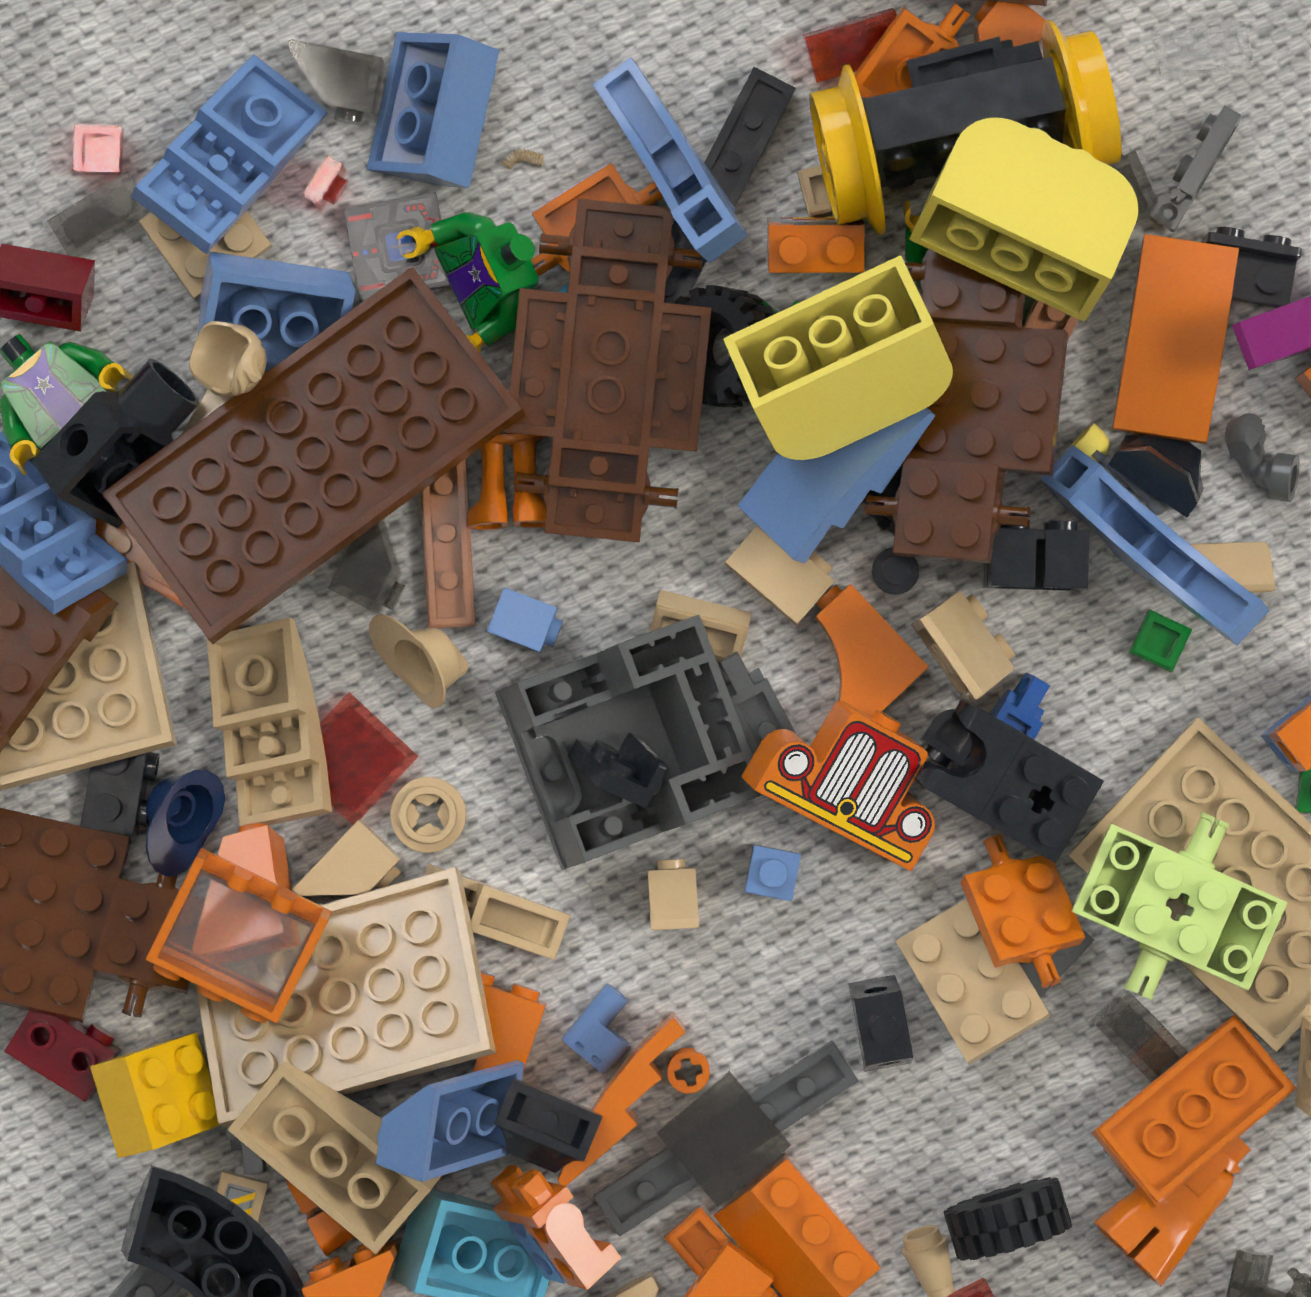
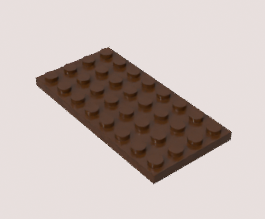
(313, 454)

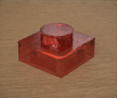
(97, 149)
(326, 183)

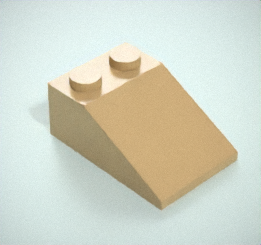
(965, 646)

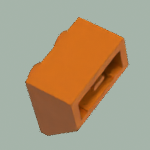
(356, 1277)

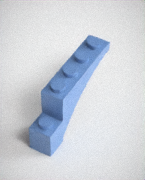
(672, 161)
(1153, 547)

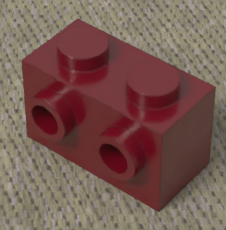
(45, 287)
(62, 1051)

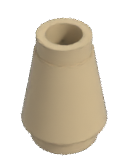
(929, 1259)

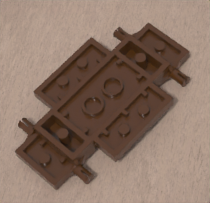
(609, 370)
(988, 421)
(74, 918)

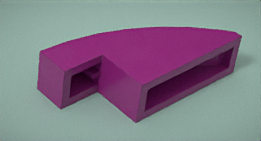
(1275, 334)

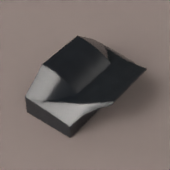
(1163, 468)
(545, 1126)

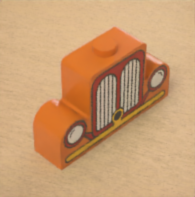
(850, 781)

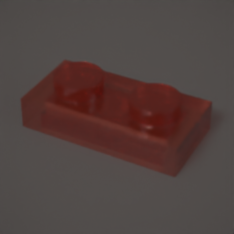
(845, 43)

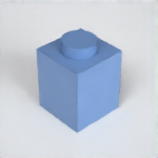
(525, 621)
(772, 872)

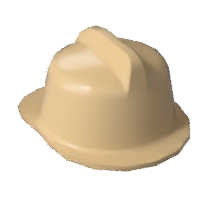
(419, 657)

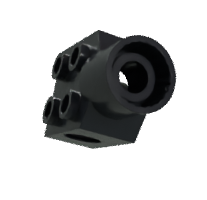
(115, 436)

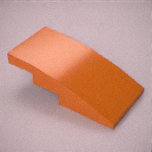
(1175, 338)
(622, 1090)

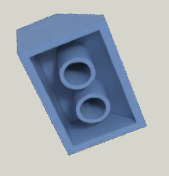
(433, 108)
(274, 299)
(447, 1125)

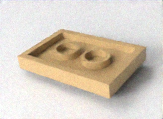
(973, 998)

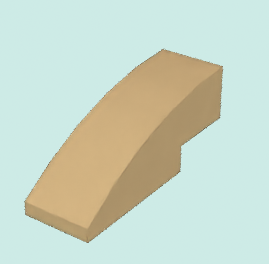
(512, 917)

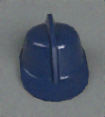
(180, 819)

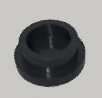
(894, 573)

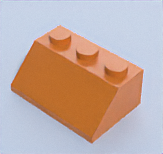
(796, 1235)

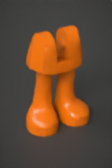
(492, 508)

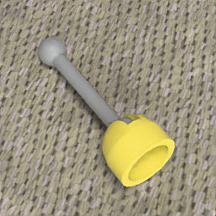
(1096, 445)

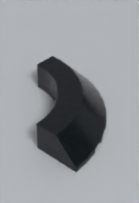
(205, 1241)

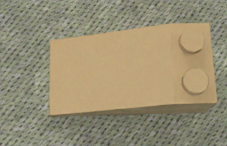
(329, 1154)

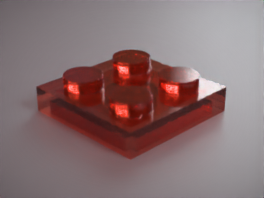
(361, 757)

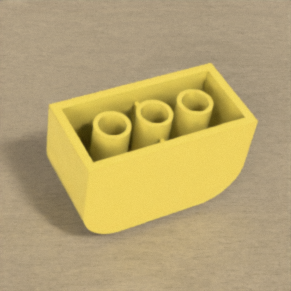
(1030, 214)
(842, 363)

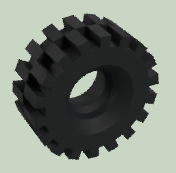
(733, 311)
(1008, 1219)

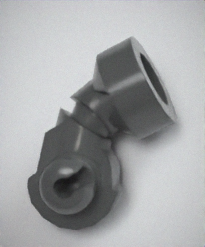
(1245, 444)

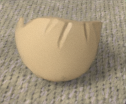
(227, 358)

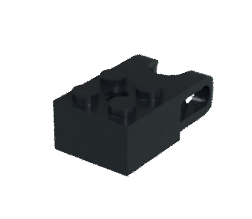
(1002, 774)

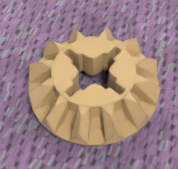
(405, 814)

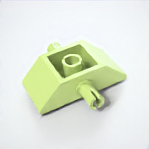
(1224, 919)

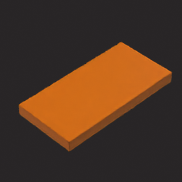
(1193, 1111)

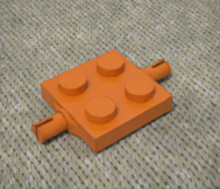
(905, 39)
(560, 214)
(1022, 910)

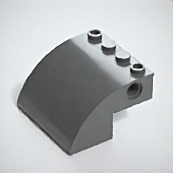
(654, 687)

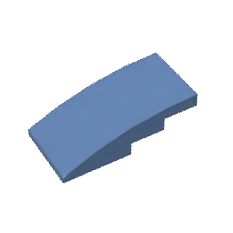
(229, 154)
(803, 498)
(48, 541)

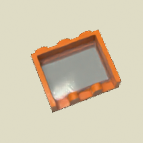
(238, 937)

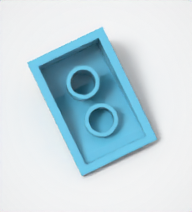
(464, 1251)

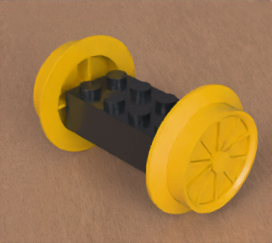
(913, 130)

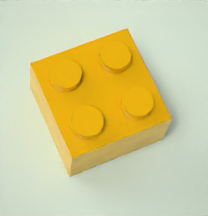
(156, 1095)

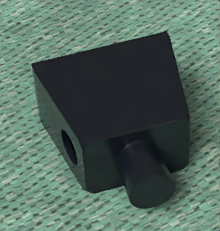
(881, 1023)

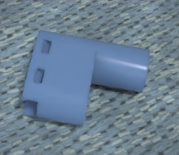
(592, 1035)

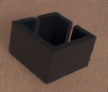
(1039, 558)

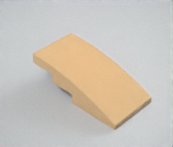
(269, 723)

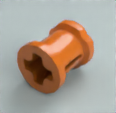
(680, 1082)

